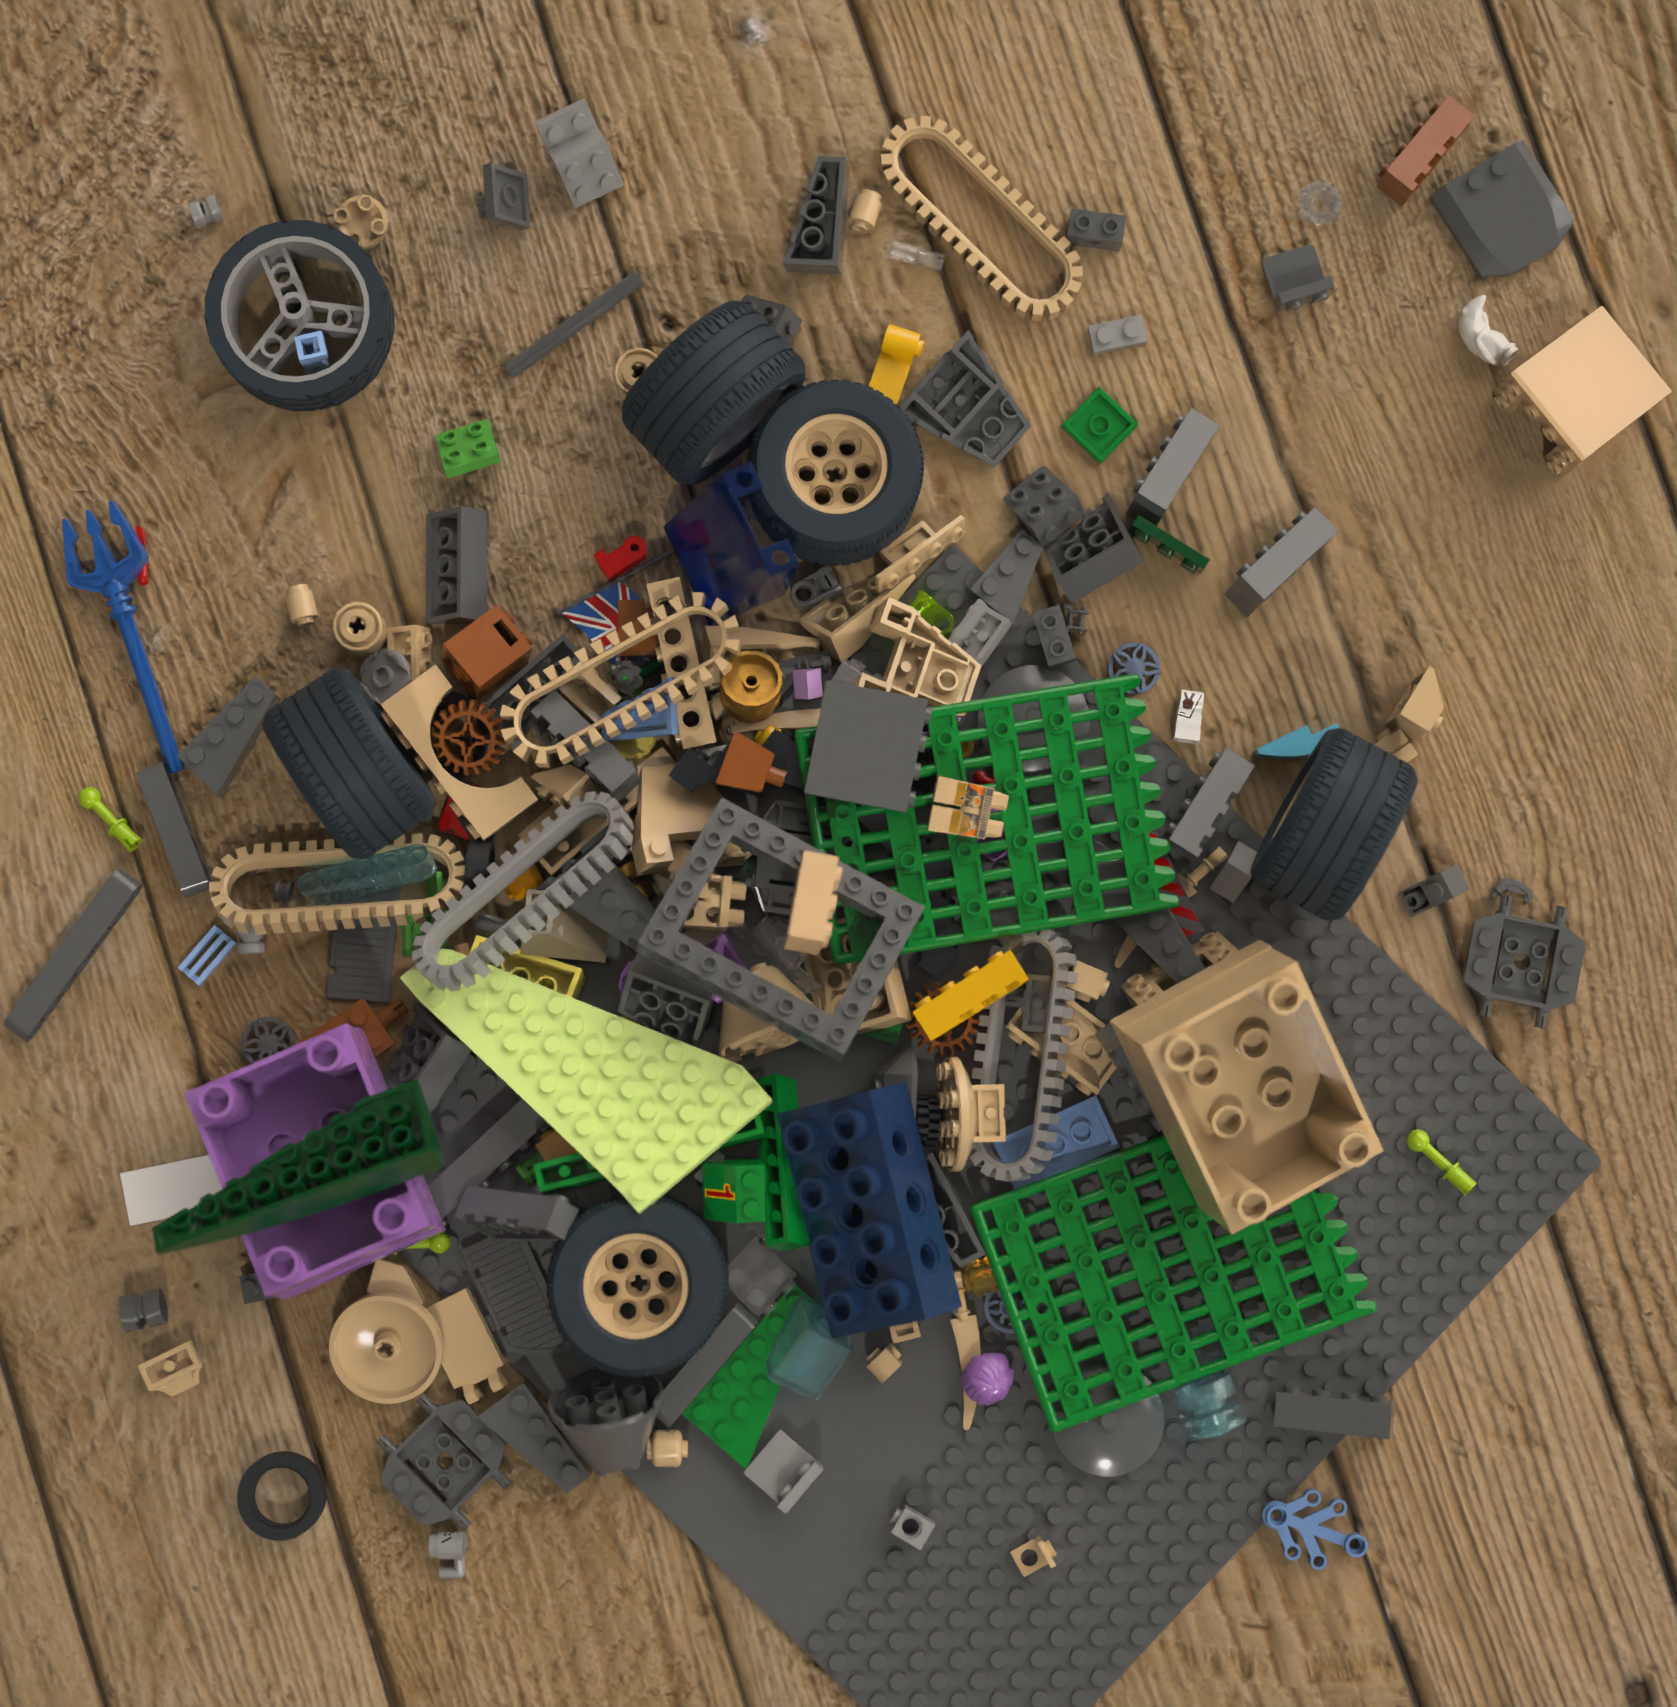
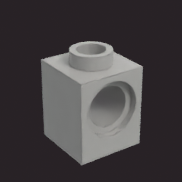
(917, 1537)

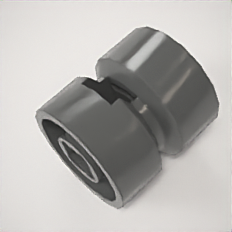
(147, 1309)

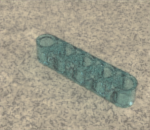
(367, 875)

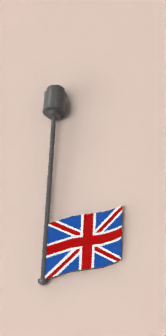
(598, 610)

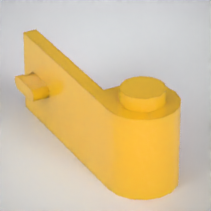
(895, 361)

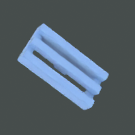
(198, 949)

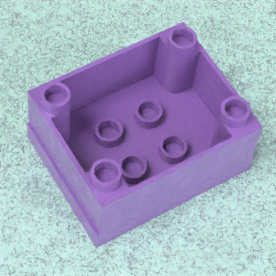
(275, 1105)

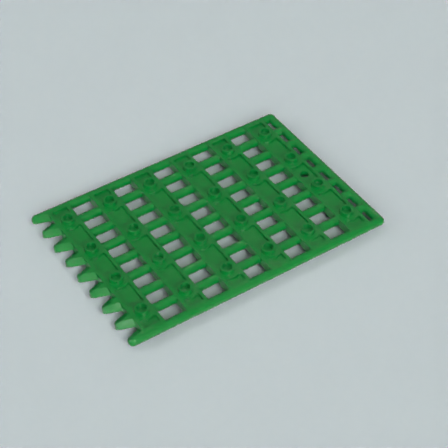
(1075, 832)
(1314, 1233)

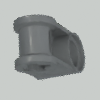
(817, 587)

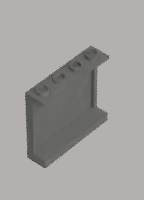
(867, 747)

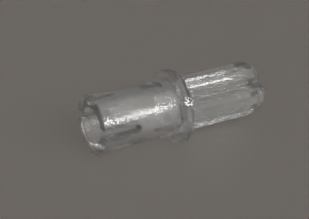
(917, 255)

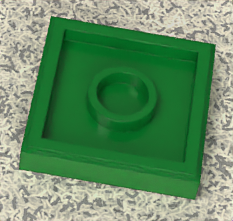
(1099, 425)

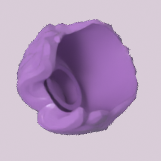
(987, 1378)

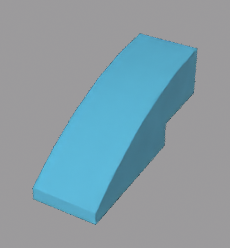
(1293, 745)

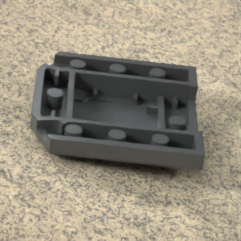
(1504, 212)

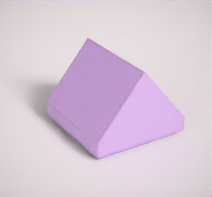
(807, 683)

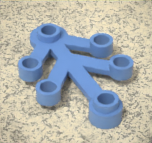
(1310, 1526)

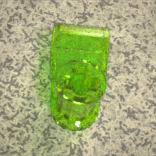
(932, 611)

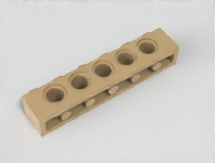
(703, 732)

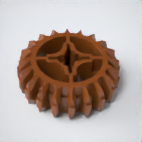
(468, 748)
(948, 1040)

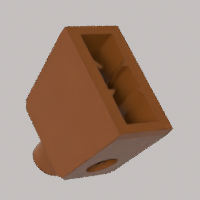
(749, 766)

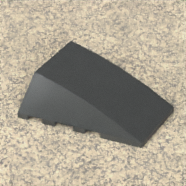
(967, 404)

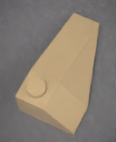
(847, 622)

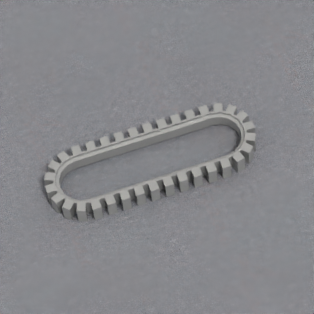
(544, 904)
(1052, 1047)

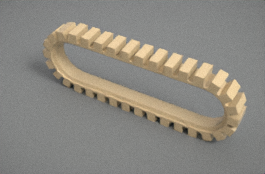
(893, 175)
(330, 914)

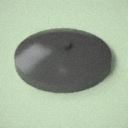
(1028, 679)
(1116, 1440)

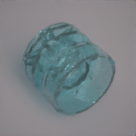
(1209, 1406)

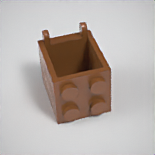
(486, 652)

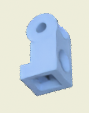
(312, 352)

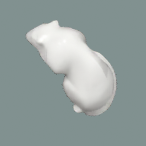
(1479, 339)

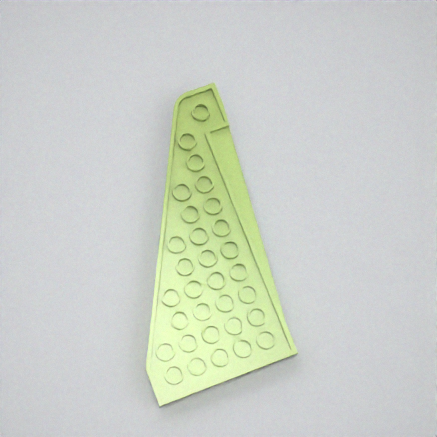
(610, 1087)

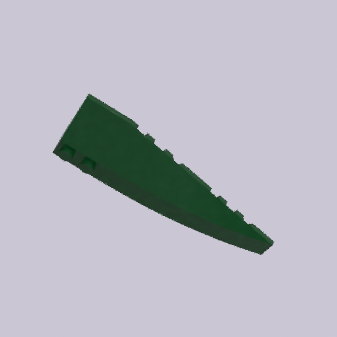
(355, 1155)

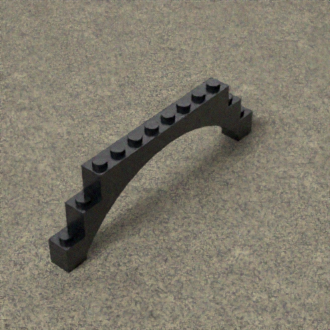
(695, 772)

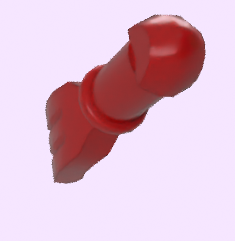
(143, 576)

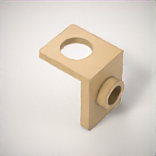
(1044, 1552)

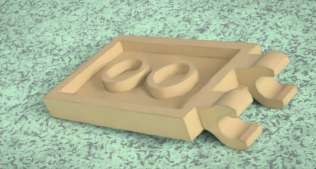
(468, 1345)

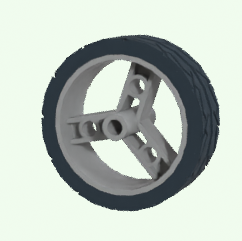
(272, 251)

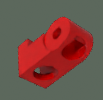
(622, 559)

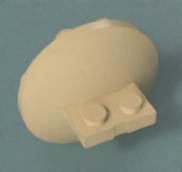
(967, 1113)

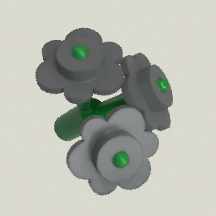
(630, 676)

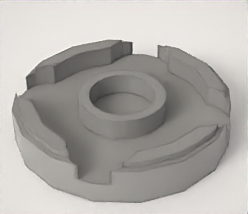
(384, 674)

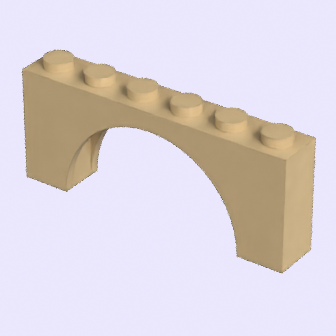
(412, 715)

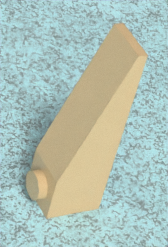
(775, 644)

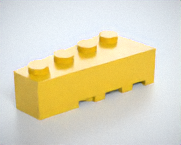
(970, 995)

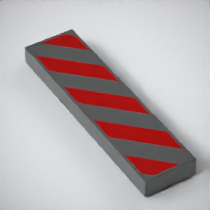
(1185, 912)

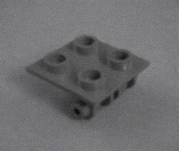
(810, 661)

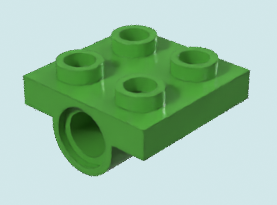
(467, 448)

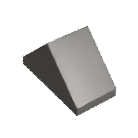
(1234, 873)

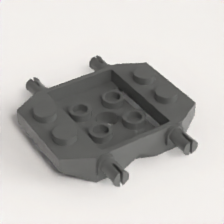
(791, 818)
(1532, 940)
(423, 1451)

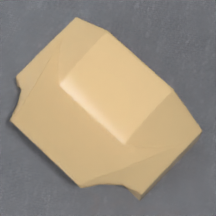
(172, 1370)

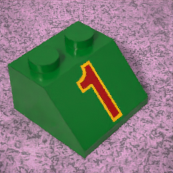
(734, 1190)

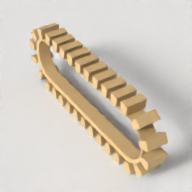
(543, 760)

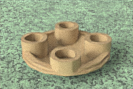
(362, 220)

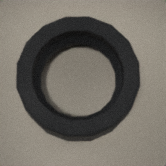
(478, 857)

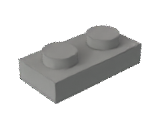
(1117, 334)

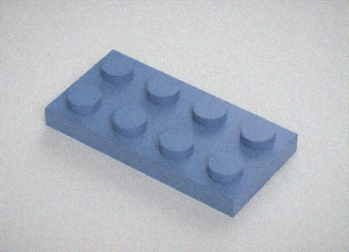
(1080, 1138)

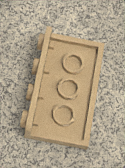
(1086, 1057)

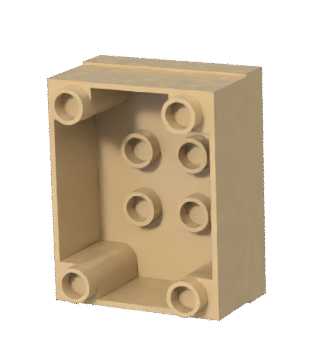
(1247, 1085)

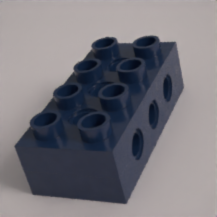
(869, 1211)

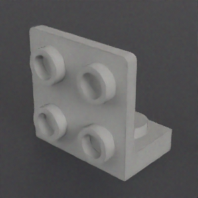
(783, 1470)

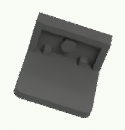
(1296, 278)
(778, 316)
(1044, 505)

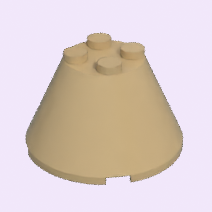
(745, 1033)

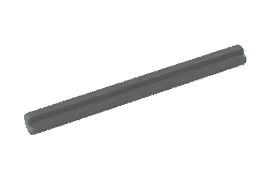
(573, 324)

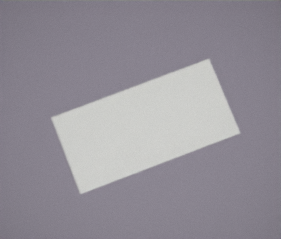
(167, 1188)

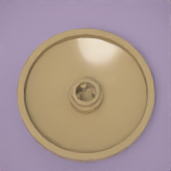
(386, 1347)

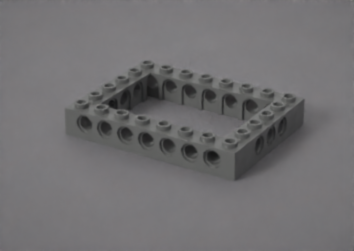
(745, 989)

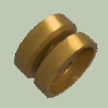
(751, 687)

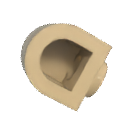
(884, 1362)

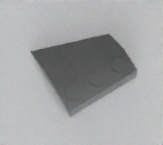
(1093, 551)
(427, 1054)

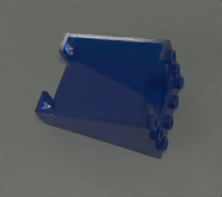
(722, 551)

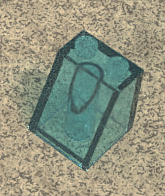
(805, 1353)

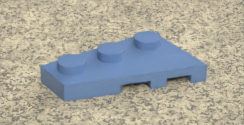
(660, 724)

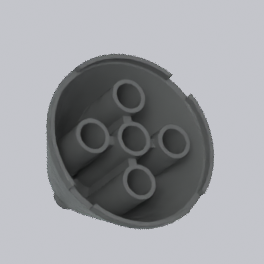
(607, 1417)

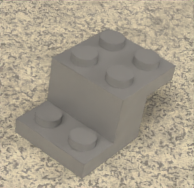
(579, 153)

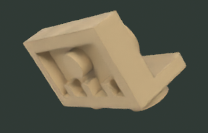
(414, 644)

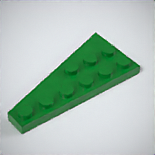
(740, 1395)

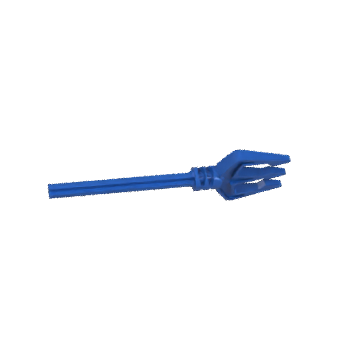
(113, 582)

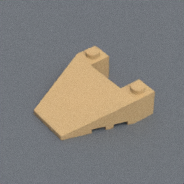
(921, 660)
(672, 814)

